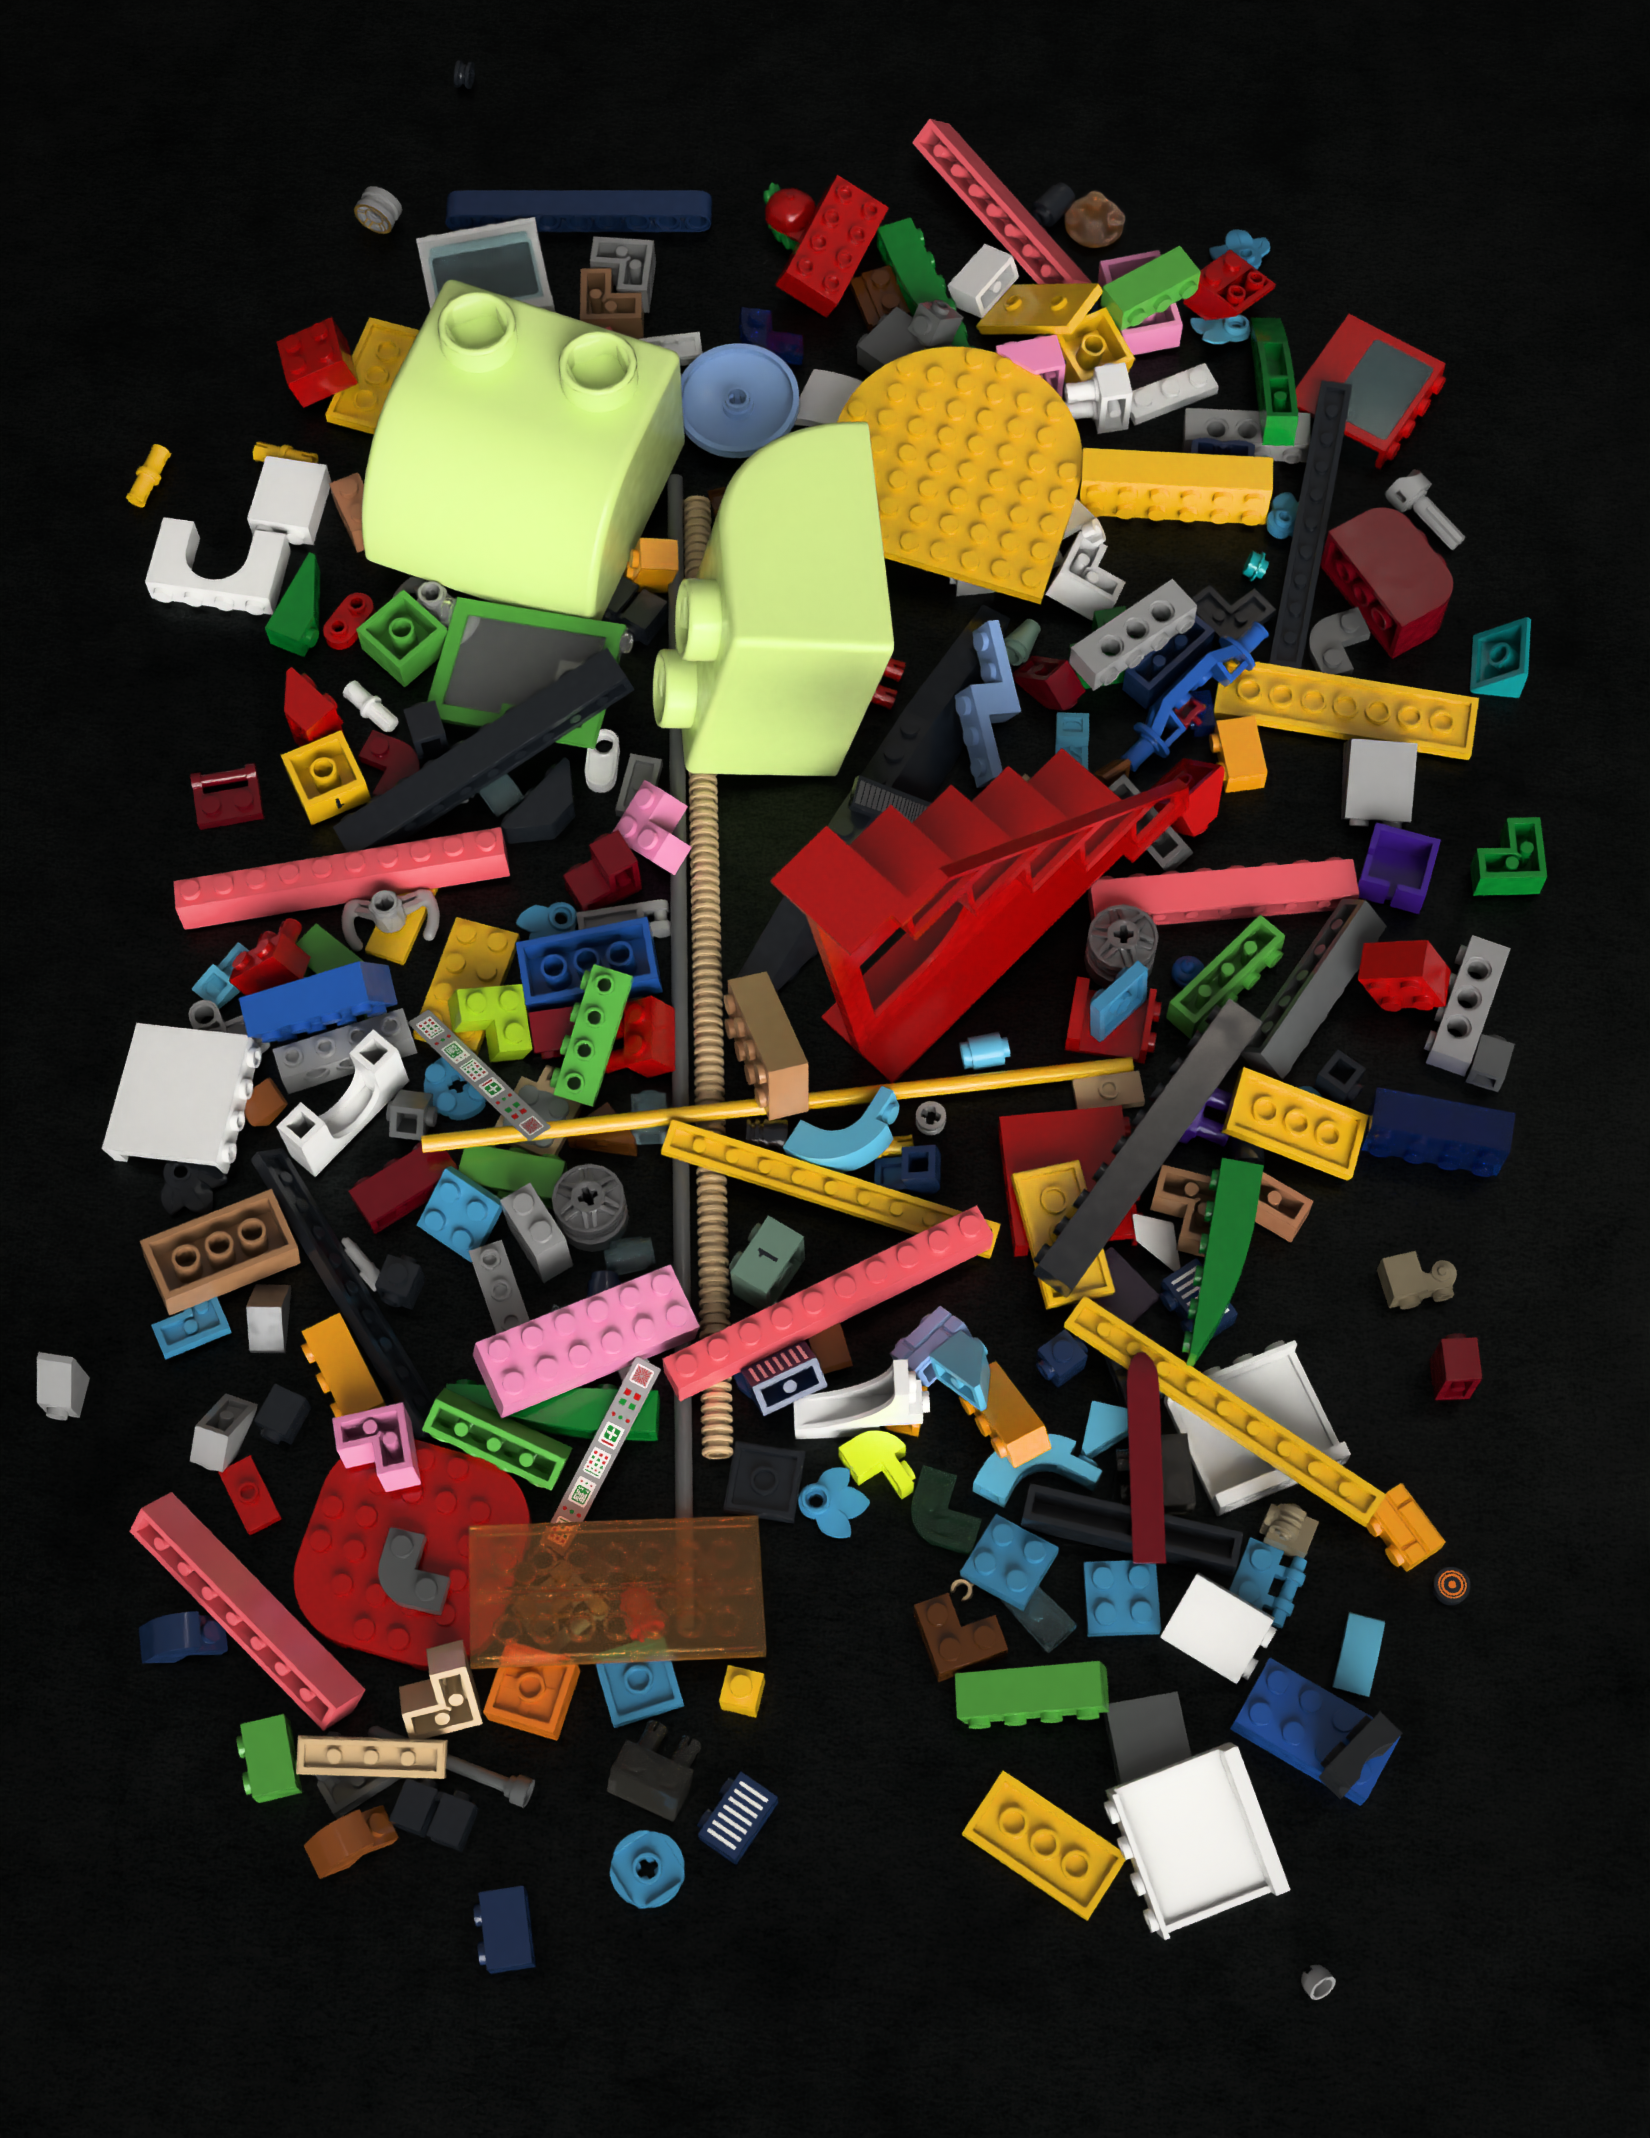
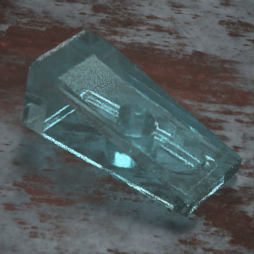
(1044, 1620)

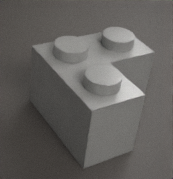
(631, 264)

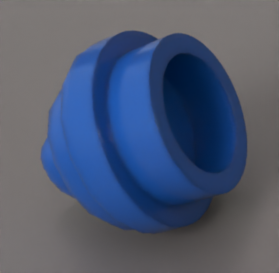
(1185, 970)

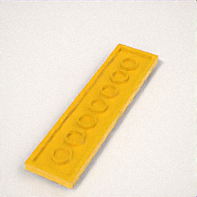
(1350, 708)

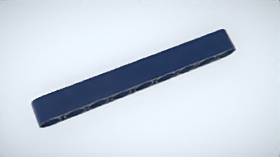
(583, 210)

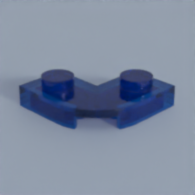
(757, 330)

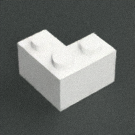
(1081, 582)

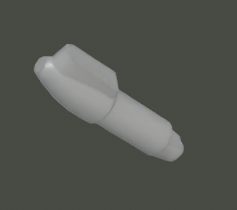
(367, 1268)

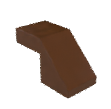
(831, 1349)

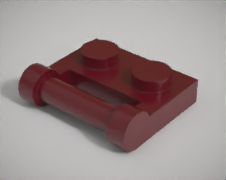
(230, 805)

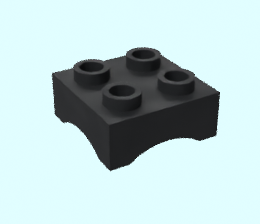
(1367, 1740)

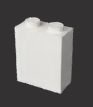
(290, 499)
(1219, 1629)

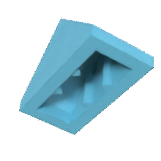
(1104, 1428)

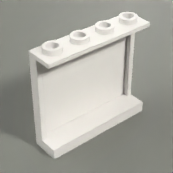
(182, 1096)
(1280, 1390)
(1195, 1839)

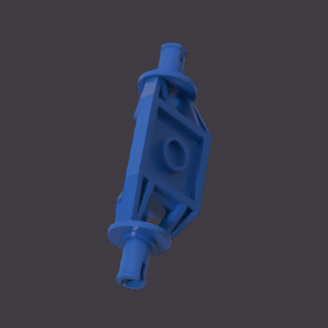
(1196, 675)

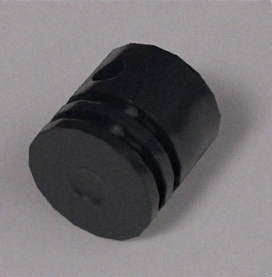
(768, 1134)

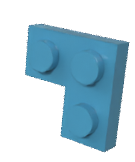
(191, 1328)

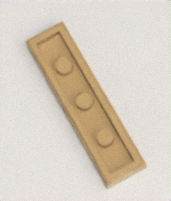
(371, 1756)

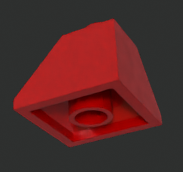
(1205, 789)

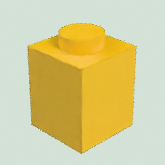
(742, 1691)

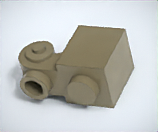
(1408, 1285)
(1288, 1529)

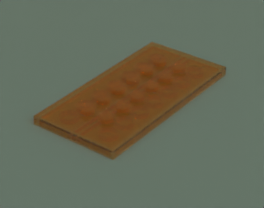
(615, 1592)

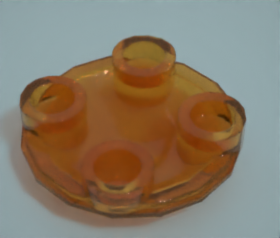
(1094, 221)

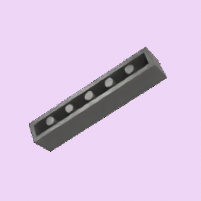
(1312, 988)

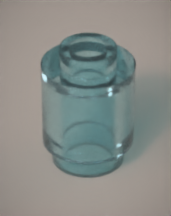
(629, 1255)

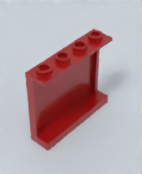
(1058, 1138)

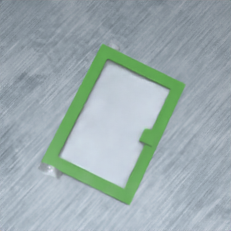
(506, 653)

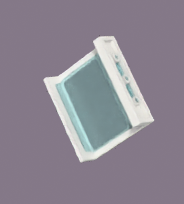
(491, 257)

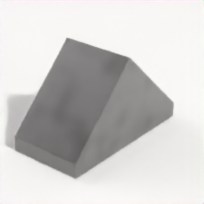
(268, 1318)

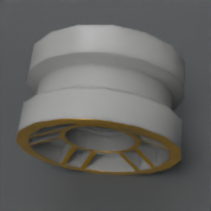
(378, 210)

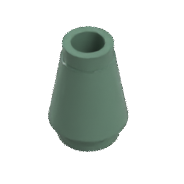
(1021, 641)

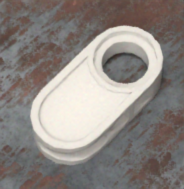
(602, 767)

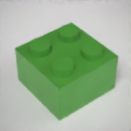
(403, 638)

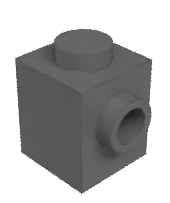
(935, 323)
(411, 1114)

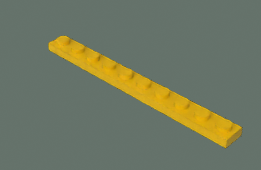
(807, 1181)
(1229, 1413)

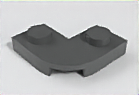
(1330, 638)
(403, 1580)

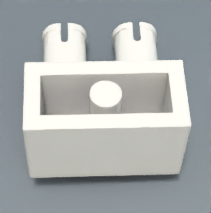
(1103, 398)

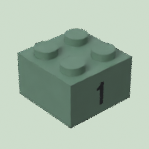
(767, 1263)

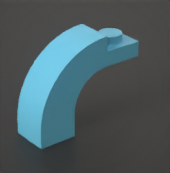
(849, 1147)
(999, 1478)

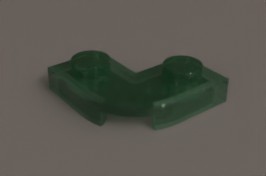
(934, 1519)

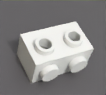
(983, 280)

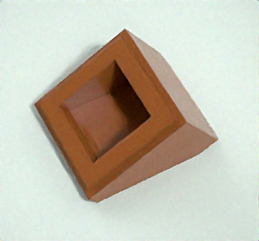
(1113, 771)
(264, 1104)

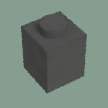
(1490, 1062)

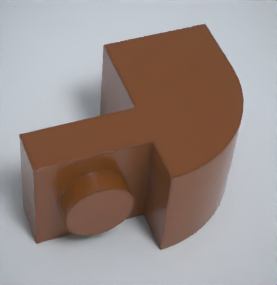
(348, 1839)

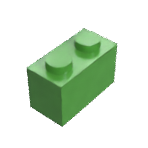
(269, 1758)

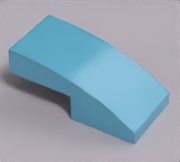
(1073, 735)
(215, 982)
(1358, 1654)

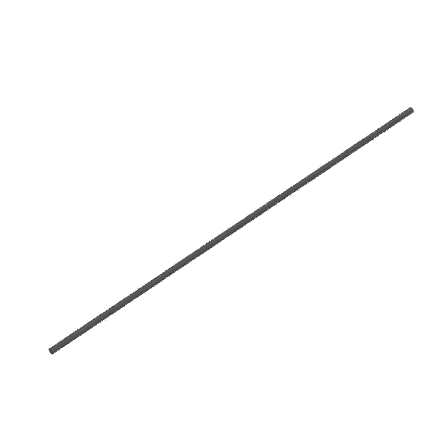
(679, 1001)

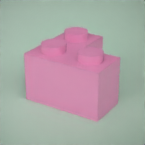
(649, 826)
(383, 1438)

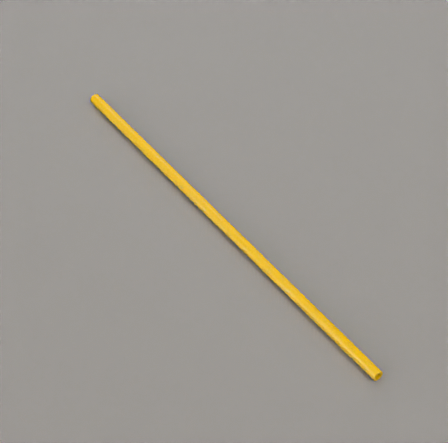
(749, 1107)

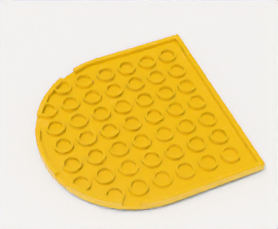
(970, 466)

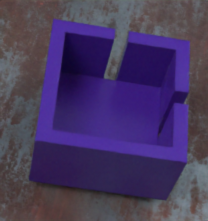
(1398, 867)

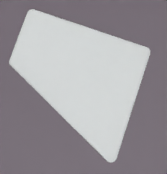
(1158, 1238)

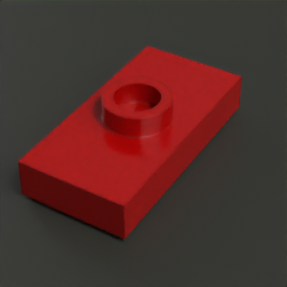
(250, 1495)

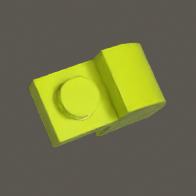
(875, 1453)

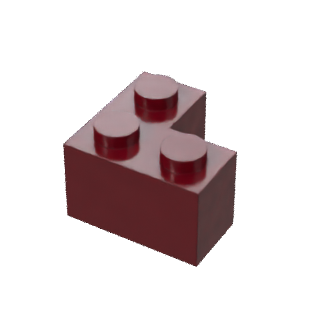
(607, 877)

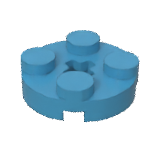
(449, 1102)
(626, 1864)

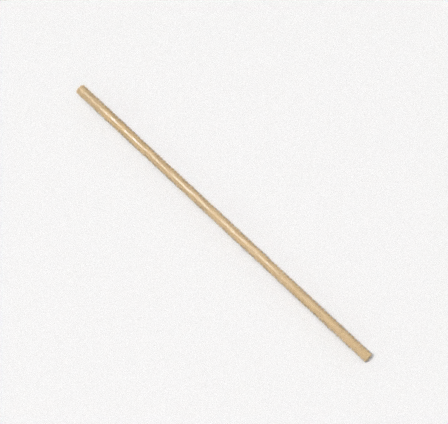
(708, 1040)

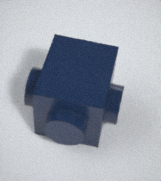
(1061, 1358)

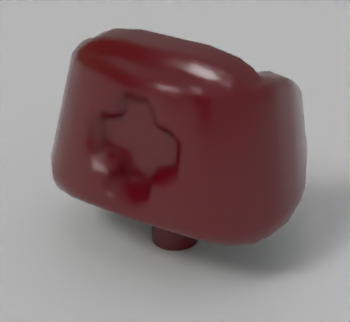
(1189, 712)

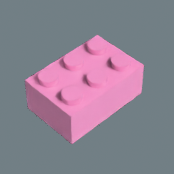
(1156, 331)

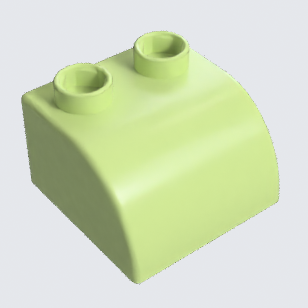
(520, 453)
(784, 613)

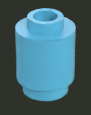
(984, 1051)

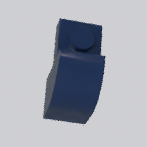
(913, 1173)
(180, 1635)

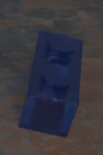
(1207, 716)

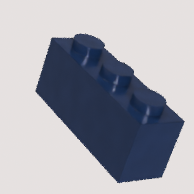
(1163, 667)

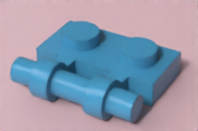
(1257, 1573)

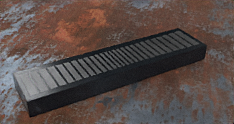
(873, 798)

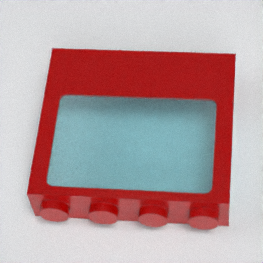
(1388, 384)

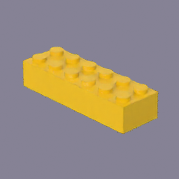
(1176, 486)

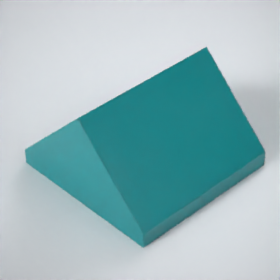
(1501, 659)

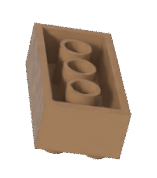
(767, 1046)
(220, 1252)

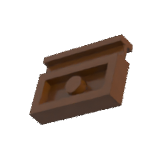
(877, 294)

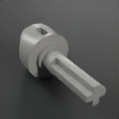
(1412, 494)

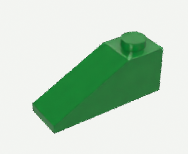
(296, 618)

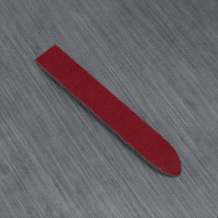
(1145, 1462)

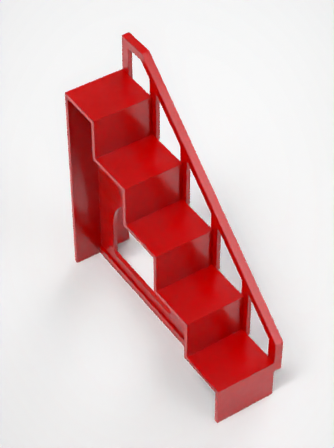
(966, 888)

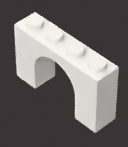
(250, 589)
(377, 1079)

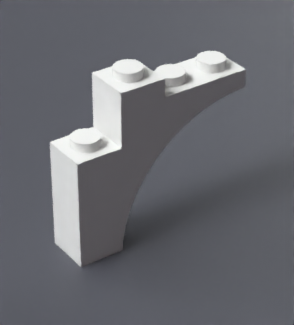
(848, 1412)

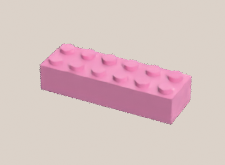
(585, 1341)

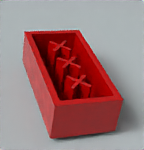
(831, 246)

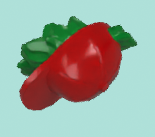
(787, 213)

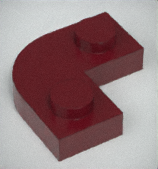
(391, 756)

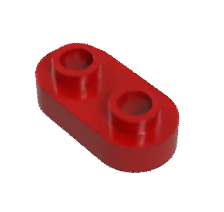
(349, 619)

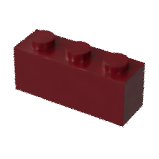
(399, 1187)

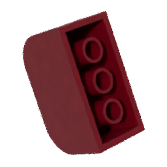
(1391, 576)

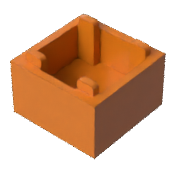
(532, 1698)

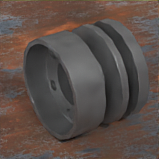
(1106, 954)
(594, 1225)

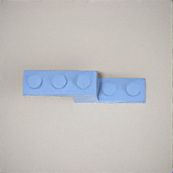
(987, 703)

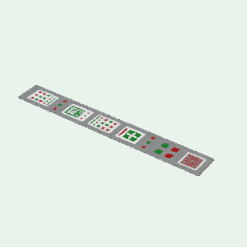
(479, 1075)
(607, 1442)

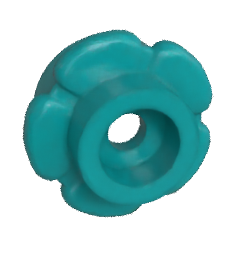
(1255, 566)

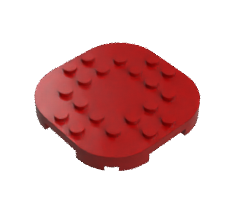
(346, 1538)

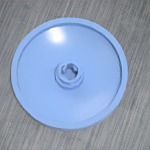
(738, 399)

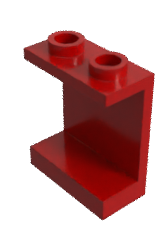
(1129, 1039)

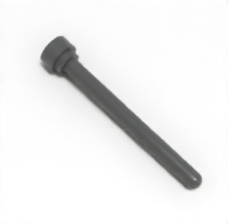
(515, 1788)

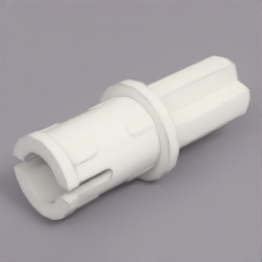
(370, 706)

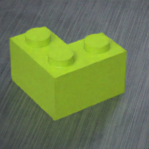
(498, 1012)

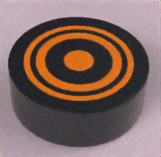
(1451, 1585)

